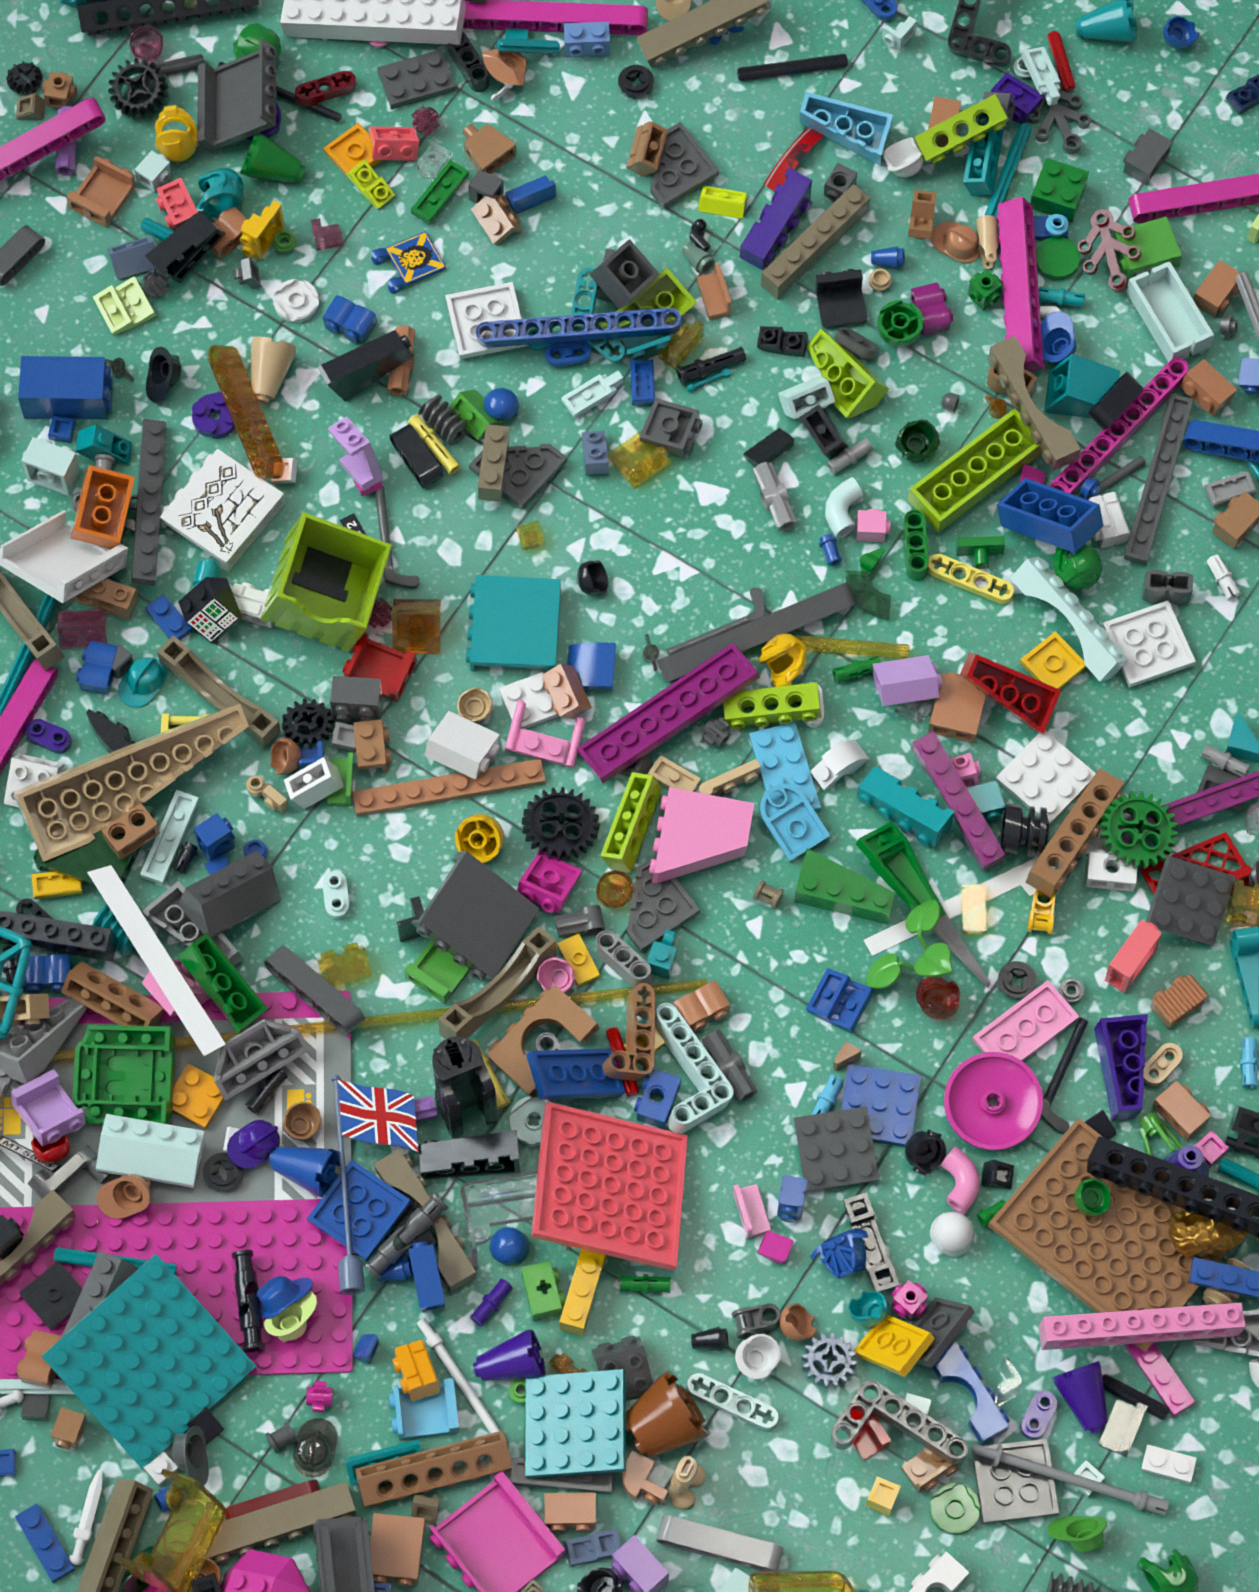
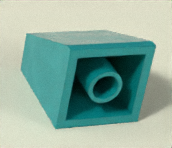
(1077, 386)

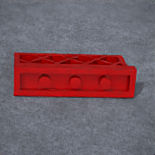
(1242, 873)

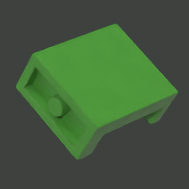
(1156, 244)
(436, 973)

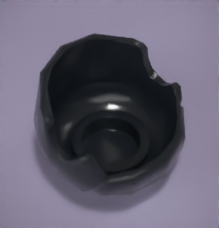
(592, 578)

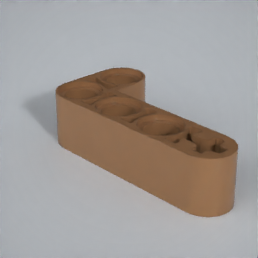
(634, 1031)

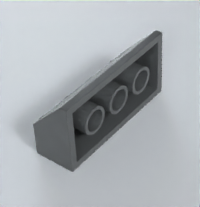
(231, 895)
(105, 1276)

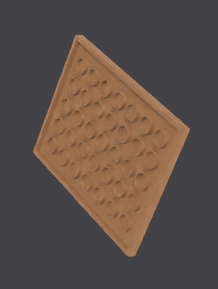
(1103, 1260)

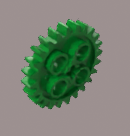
(1138, 809)

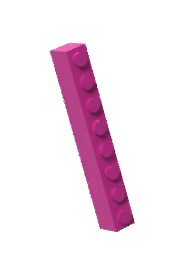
(1020, 279)

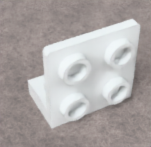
(26, 771)

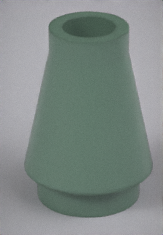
(699, 259)

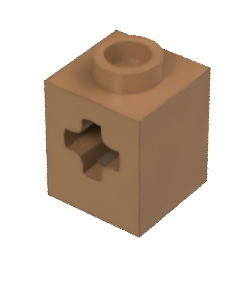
(68, 1429)

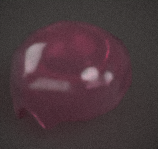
(146, 43)

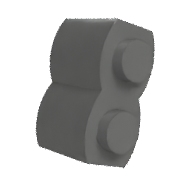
(1172, 587)

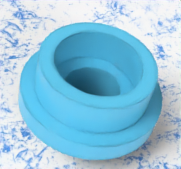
(1056, 230)

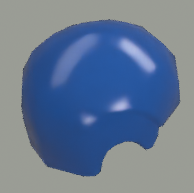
(1180, 32)
(501, 404)
(509, 1246)

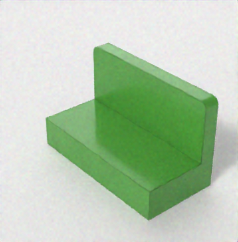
(471, 408)
(343, 796)

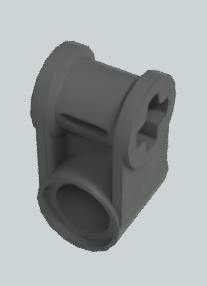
(755, 1320)

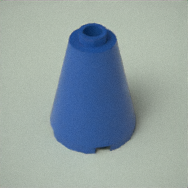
(307, 1167)

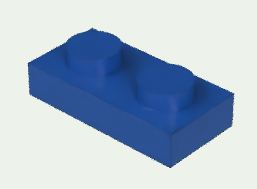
(168, 618)

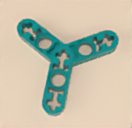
(578, 310)

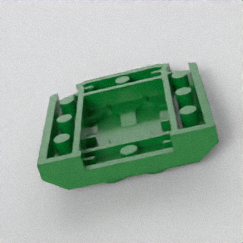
(125, 1073)

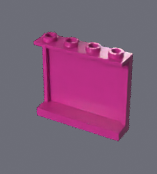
(497, 1540)

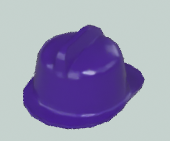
(253, 1143)

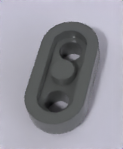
(857, 343)

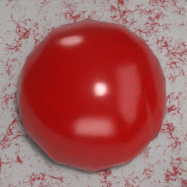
(51, 1152)

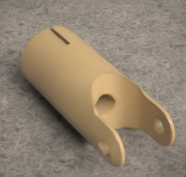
(987, 239)

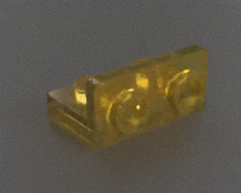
(682, 344)
(344, 965)

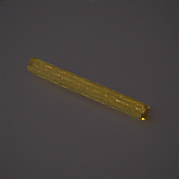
(855, 646)

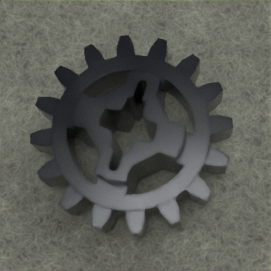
(307, 723)

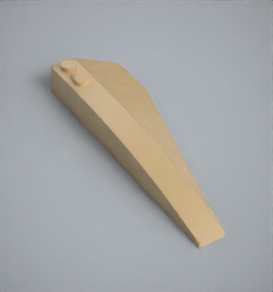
(80, 801)

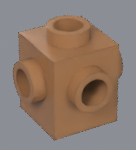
(59, 90)

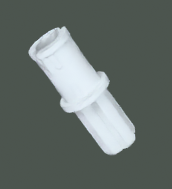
(1223, 577)

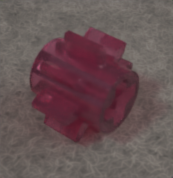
(425, 120)
(380, 613)

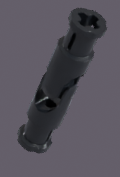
(248, 1305)

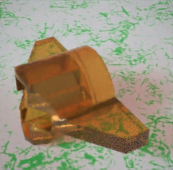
(997, 407)

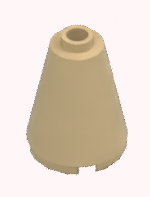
(269, 366)

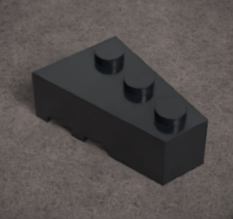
(186, 246)

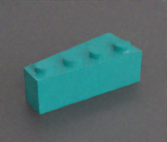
(905, 807)

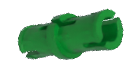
(855, 669)
(645, 1284)

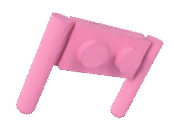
(541, 745)

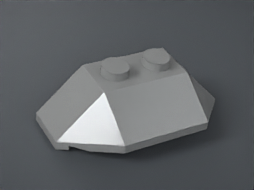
(256, 1055)

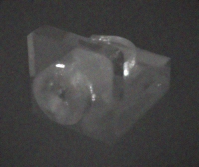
(915, 710)

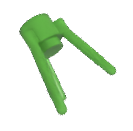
(1154, 1126)

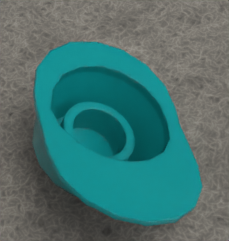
(142, 682)

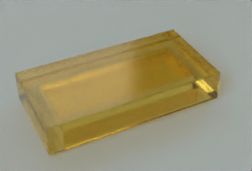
(973, 908)

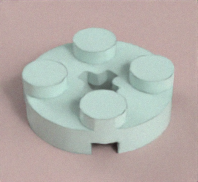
(520, 1118)

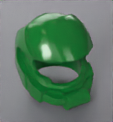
(1080, 570)

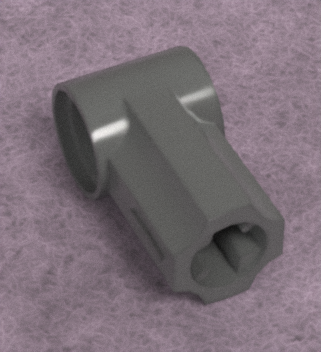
(586, 921)

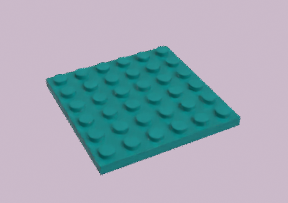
(148, 1361)

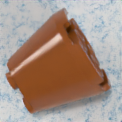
(665, 1418)

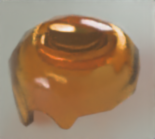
(614, 889)

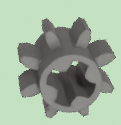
(155, 284)
(716, 732)

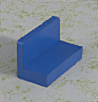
(531, 194)

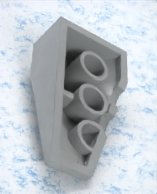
(34, 1046)
(1245, 1343)

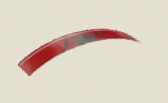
(792, 157)

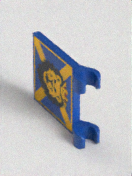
(412, 259)

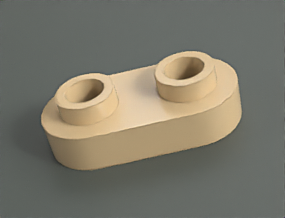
(1161, 1065)

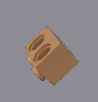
(134, 835)

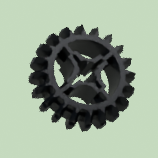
(153, 99)

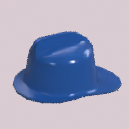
(1057, 337)
(281, 1293)

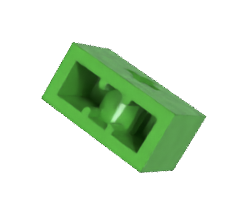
(538, 1276)

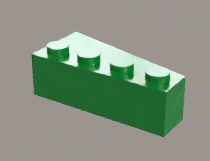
(841, 890)

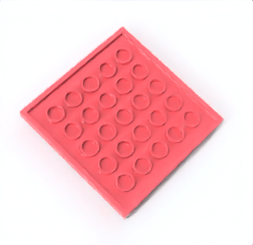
(609, 1186)

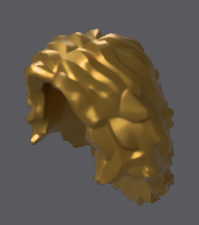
(1201, 1237)

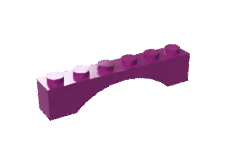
(970, 820)

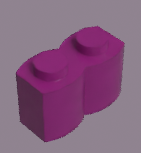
(931, 303)

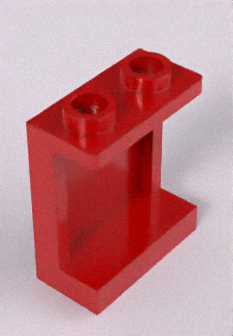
(382, 663)

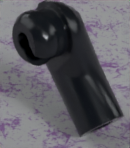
(697, 235)

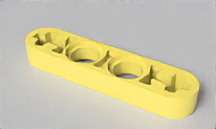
(968, 582)

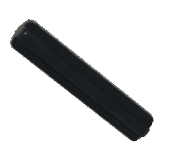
(1134, 1396)

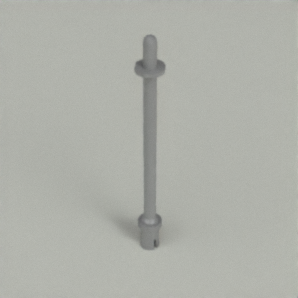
(1140, 1500)

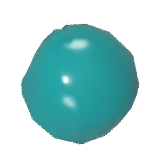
(869, 1308)

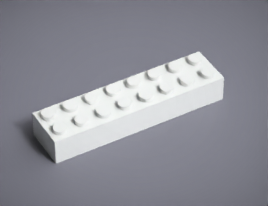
(375, 20)

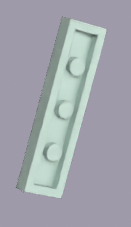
(170, 837)

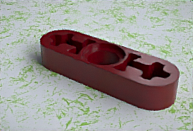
(313, 97)

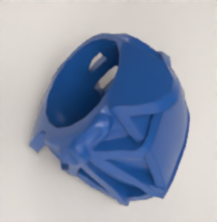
(843, 1253)

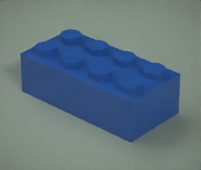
(1050, 515)

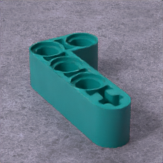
(1245, 954)

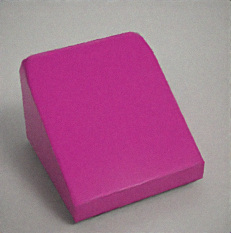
(1032, 474)
(775, 1247)

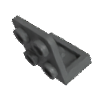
(630, 1357)

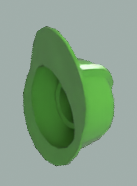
(1081, 1532)

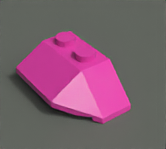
(263, 1573)

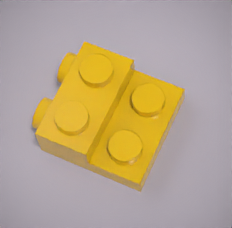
(260, 231)

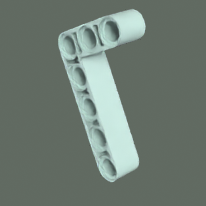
(694, 1069)

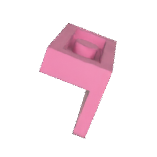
(751, 1210)

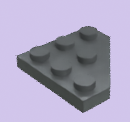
(681, 167)
(526, 471)
(657, 908)

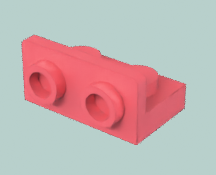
(394, 143)
(176, 202)

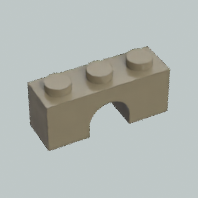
(493, 463)

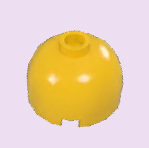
(480, 836)

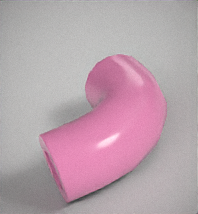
(966, 1180)

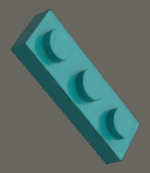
(379, 1456)

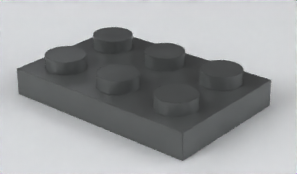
(416, 79)
(944, 1321)

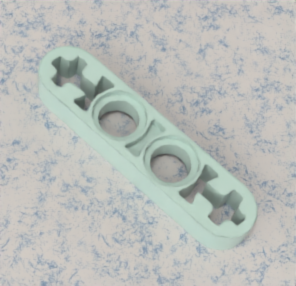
(734, 1398)

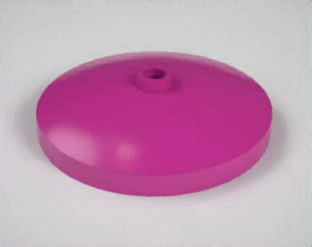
(996, 1078)

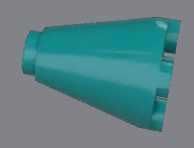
(1109, 23)

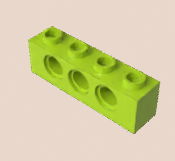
(928, 139)
(782, 696)
(631, 822)

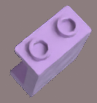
(360, 460)
(47, 1108)

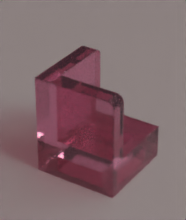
(326, 236)

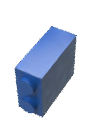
(426, 1276)

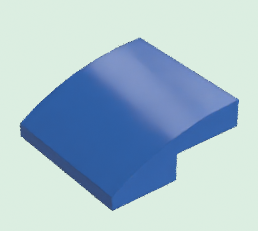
(593, 664)
(839, 1000)

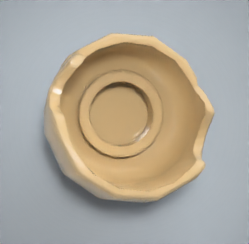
(475, 705)

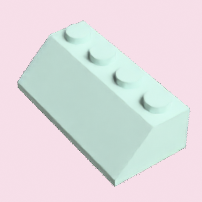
(150, 1150)

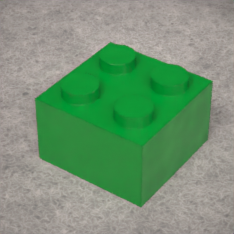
(1059, 189)

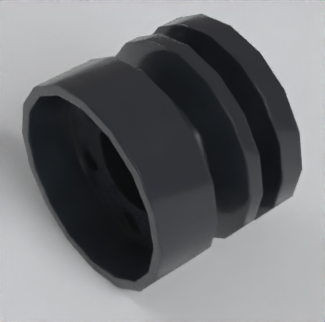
(1024, 830)

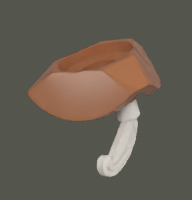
(506, 68)

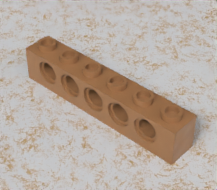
(1041, 874)
(421, 1463)

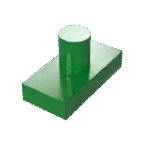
(980, 548)

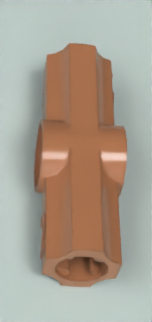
(400, 376)

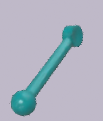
(724, 373)

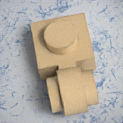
(272, 797)

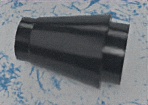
(711, 1339)

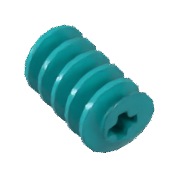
(108, 920)

